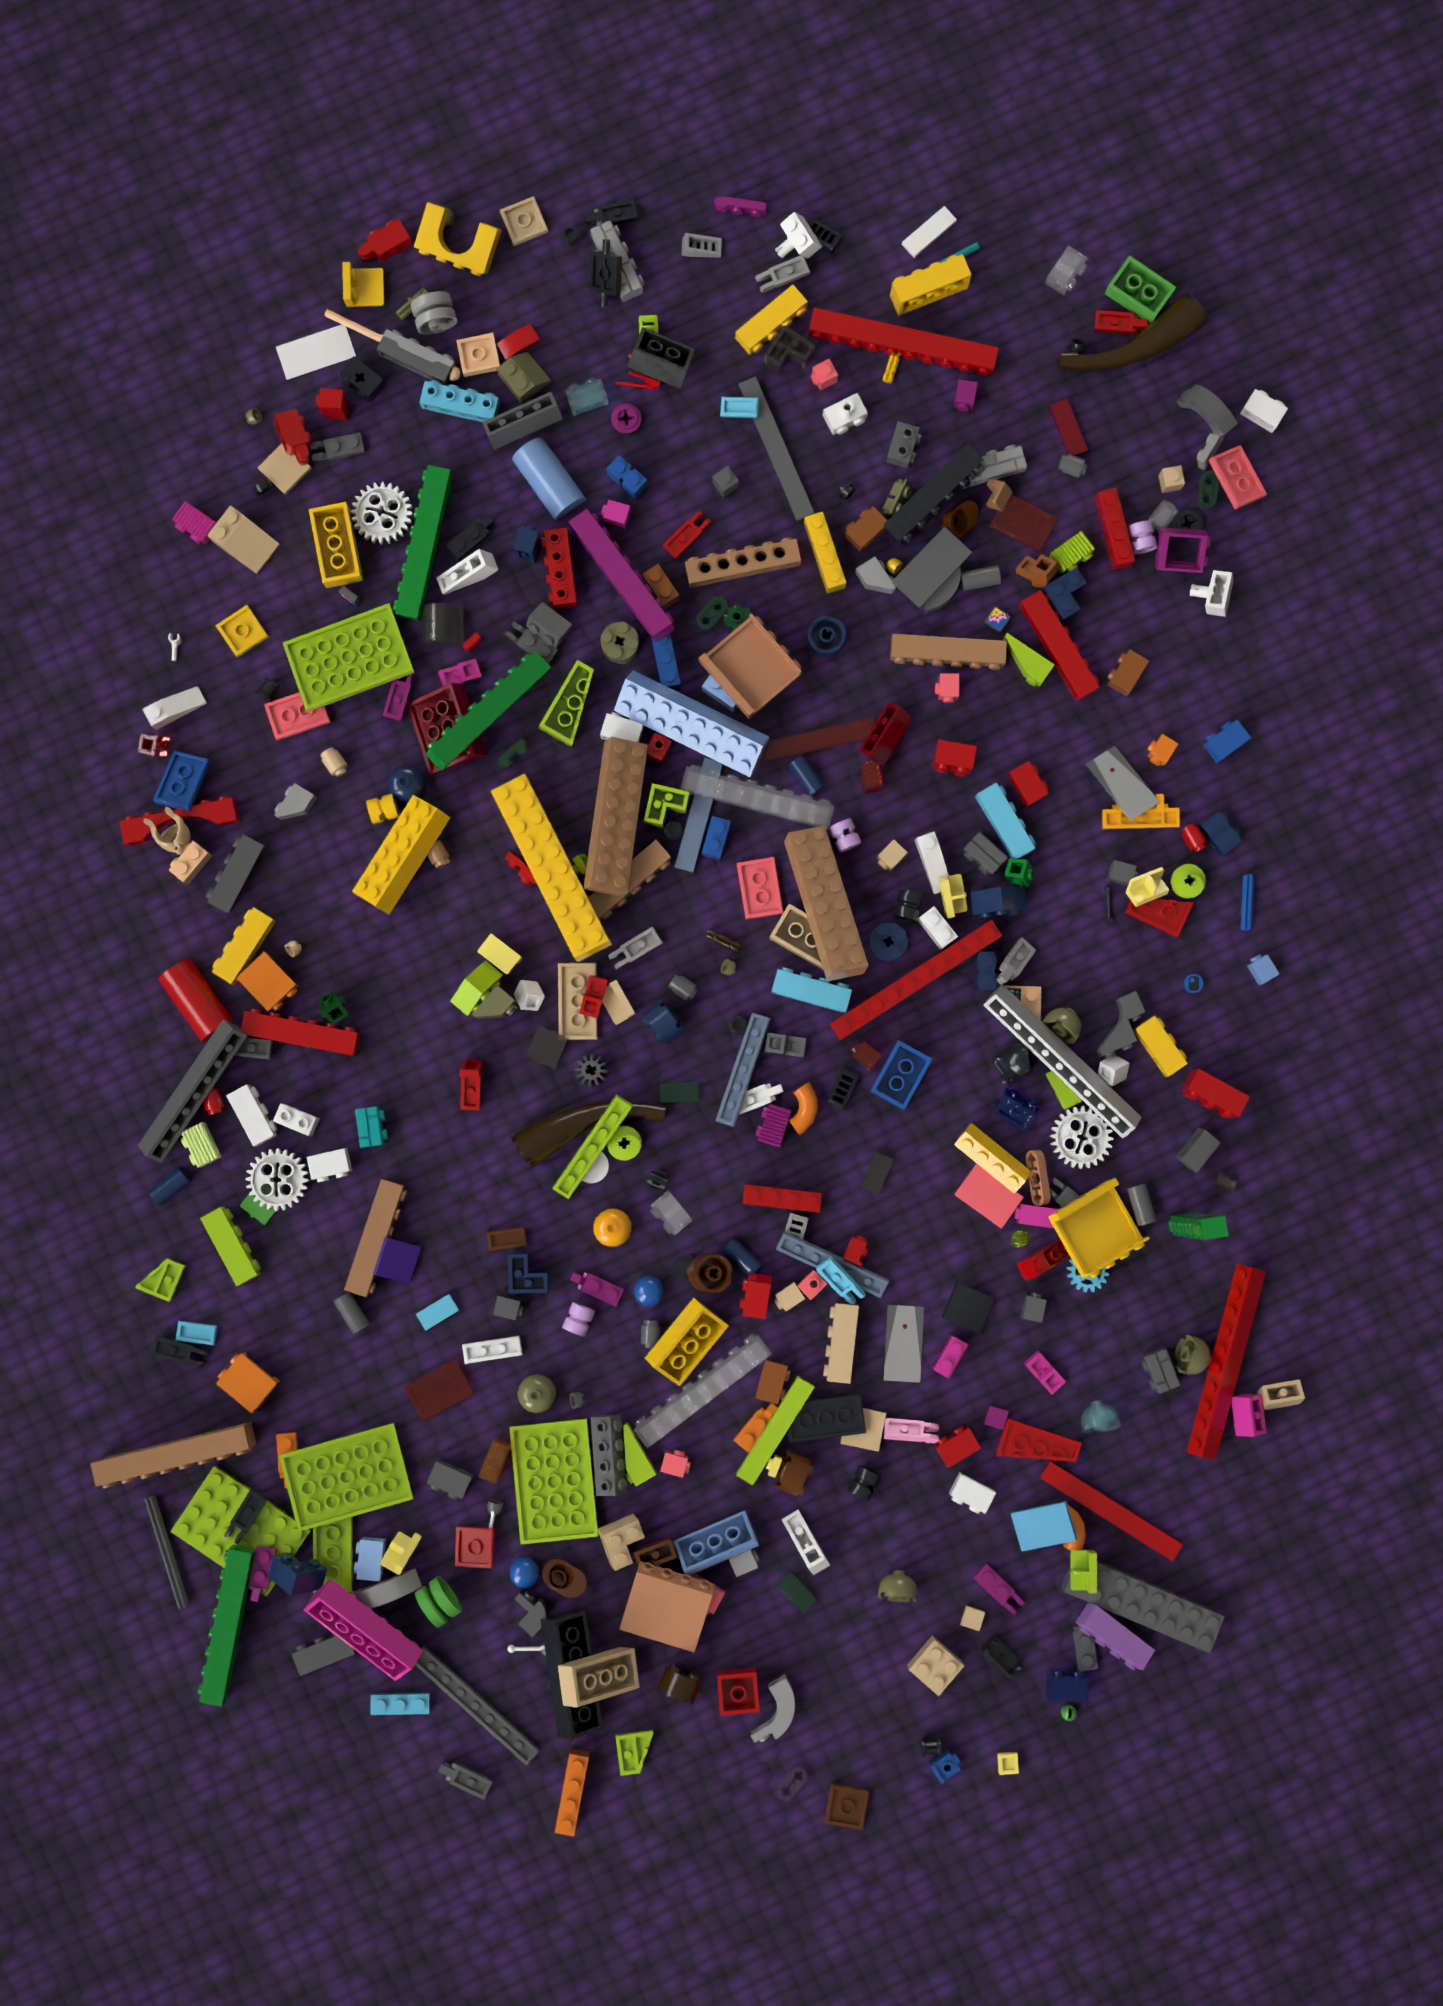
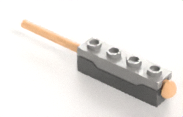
(407, 352)

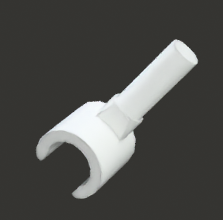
(175, 643)

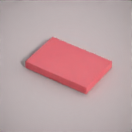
(1237, 477)
(291, 718)
(759, 888)
(988, 1196)

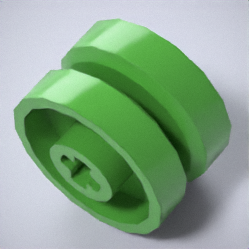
(438, 1601)

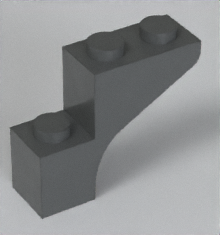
(1122, 1033)

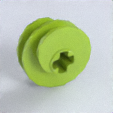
(1188, 890)
(631, 1150)

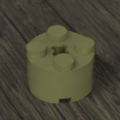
(624, 633)

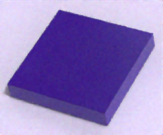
(396, 1260)

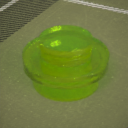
(1019, 1239)

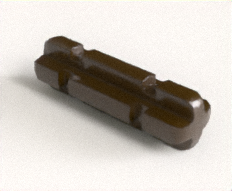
(723, 940)

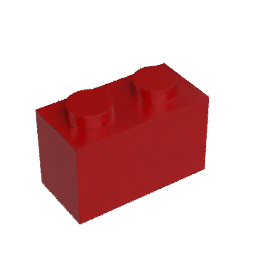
(333, 404)
(1028, 783)
(756, 1296)
(957, 1446)

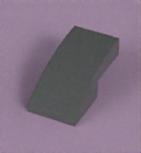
(786, 1045)

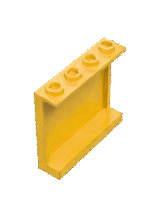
(1097, 1229)

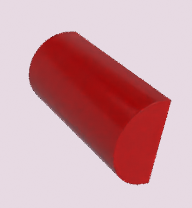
(194, 998)

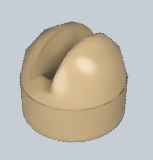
(293, 948)

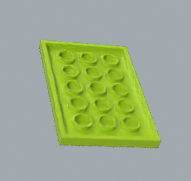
(348, 657)
(346, 1477)
(553, 1481)
(214, 1507)

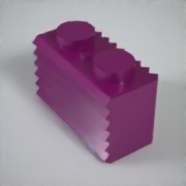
(774, 1125)

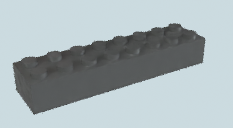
(1152, 1607)

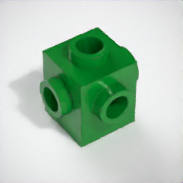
(1019, 872)

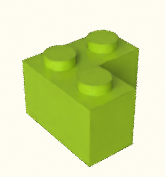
(664, 799)
(476, 988)

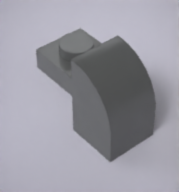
(531, 1620)

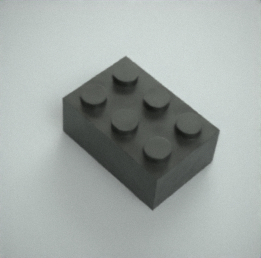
(661, 357)

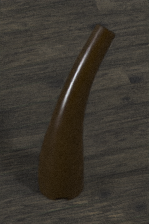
(1169, 329)
(553, 1132)

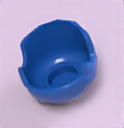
(648, 1290)
(524, 1572)

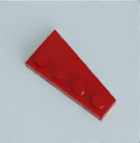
(1026, 1441)

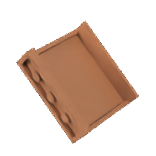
(751, 666)
(667, 1606)

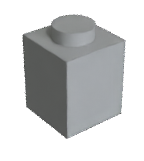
(744, 1562)

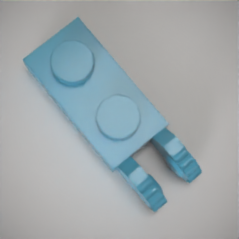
(840, 1280)

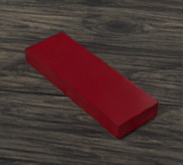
(1068, 428)

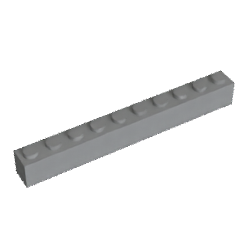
(1062, 1061)

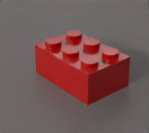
(1214, 1094)

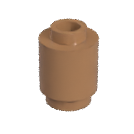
(438, 855)

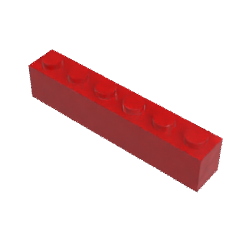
(1059, 645)
(300, 1033)

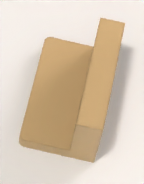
(617, 1003)

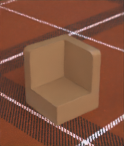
(999, 496)

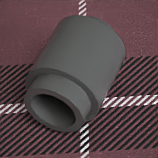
(1072, 465)
(683, 987)
(650, 1333)

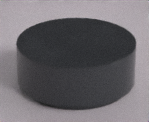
(262, 487)

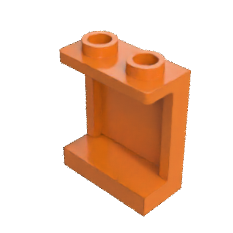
(268, 982)
(247, 1382)

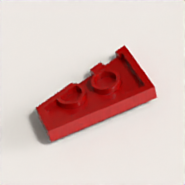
(1162, 914)

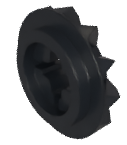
(1191, 517)

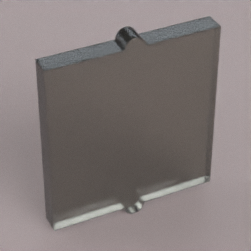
(547, 1047)

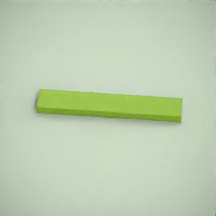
(592, 1146)
(775, 1430)

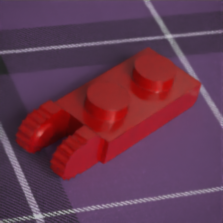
(685, 535)

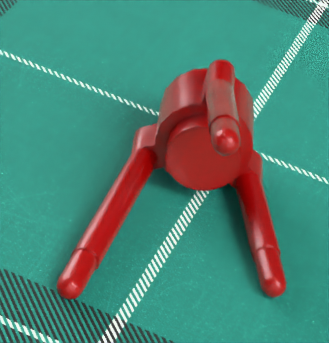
(650, 382)

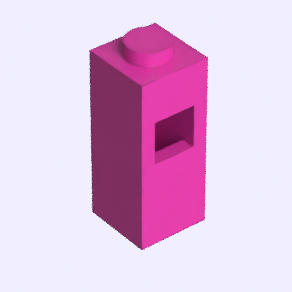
(1034, 1215)

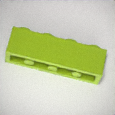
(231, 1246)

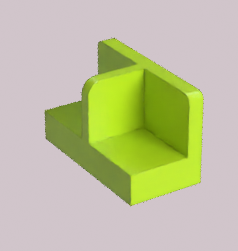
(1083, 1570)

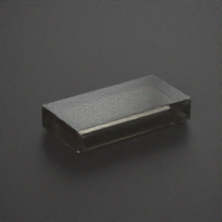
(877, 1173)

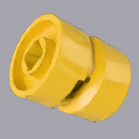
(382, 808)

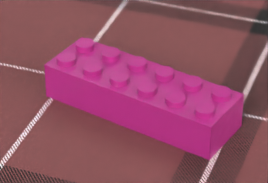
(363, 1630)

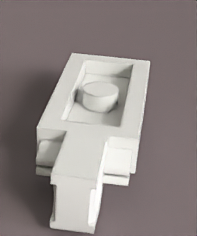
(759, 1096)

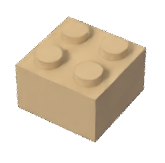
(935, 1665)

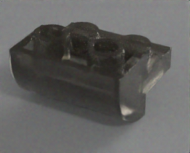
(443, 624)

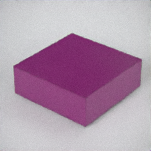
(996, 1417)

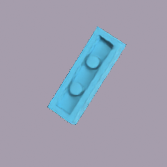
(400, 1703)

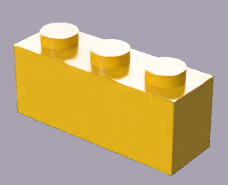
(1160, 1046)

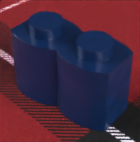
(1220, 833)
(985, 965)

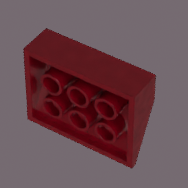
(436, 712)

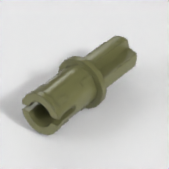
(406, 309)

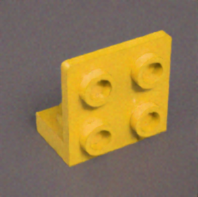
(363, 286)

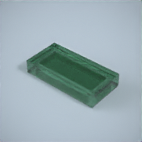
(679, 1092)
(796, 1592)

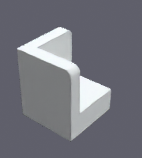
(529, 995)
(1113, 1070)

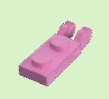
(910, 1430)

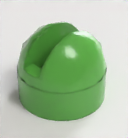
(1065, 1711)

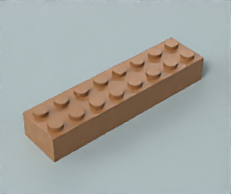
(615, 817)
(826, 903)
(173, 1454)

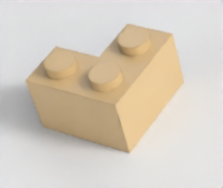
(616, 1538)

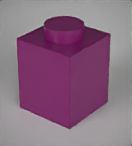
(965, 395)

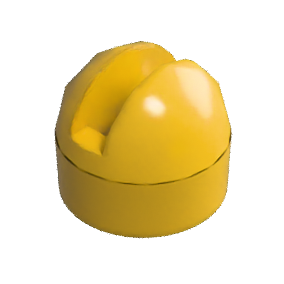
(894, 565)

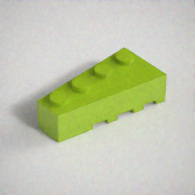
(565, 711)

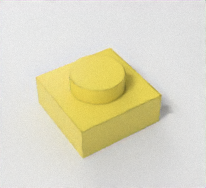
(773, 1465)
(1007, 1763)

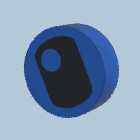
(1193, 983)

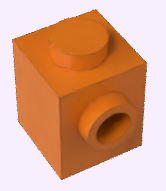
(1161, 750)

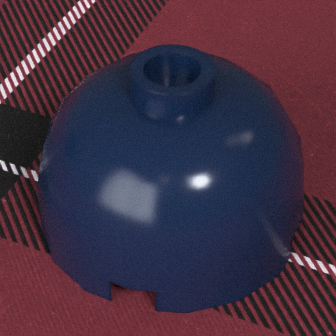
(405, 783)

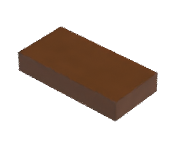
(506, 1239)

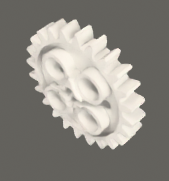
(376, 528)
(1064, 1131)
(294, 1180)

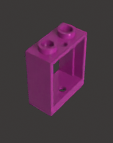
(1162, 547)

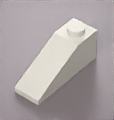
(468, 571)
(174, 707)
(932, 859)
(805, 1542)

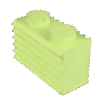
(200, 1145)

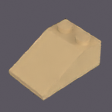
(243, 539)

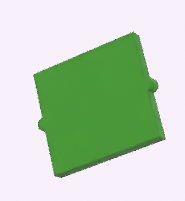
(254, 1209)

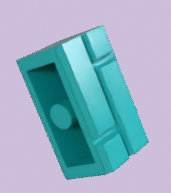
(371, 1127)

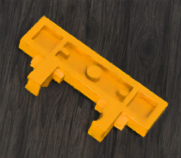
(1156, 817)

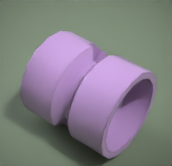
(1142, 537)
(850, 839)
(578, 1319)

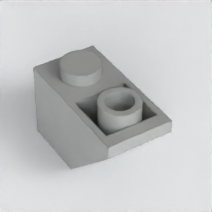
(874, 577)
(296, 803)

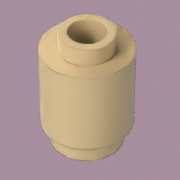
(334, 762)

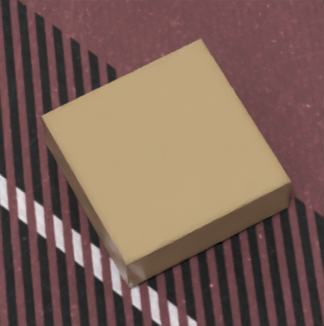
(972, 1618)

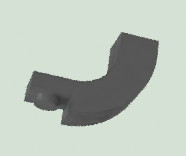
(1209, 407)
(943, 594)

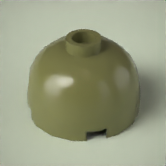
(1064, 1024)
(1192, 1355)
(536, 1393)
(898, 1587)

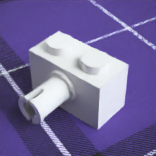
(799, 237)
(845, 414)
(1217, 593)

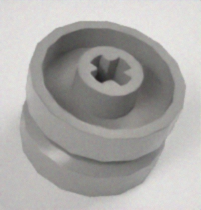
(433, 312)

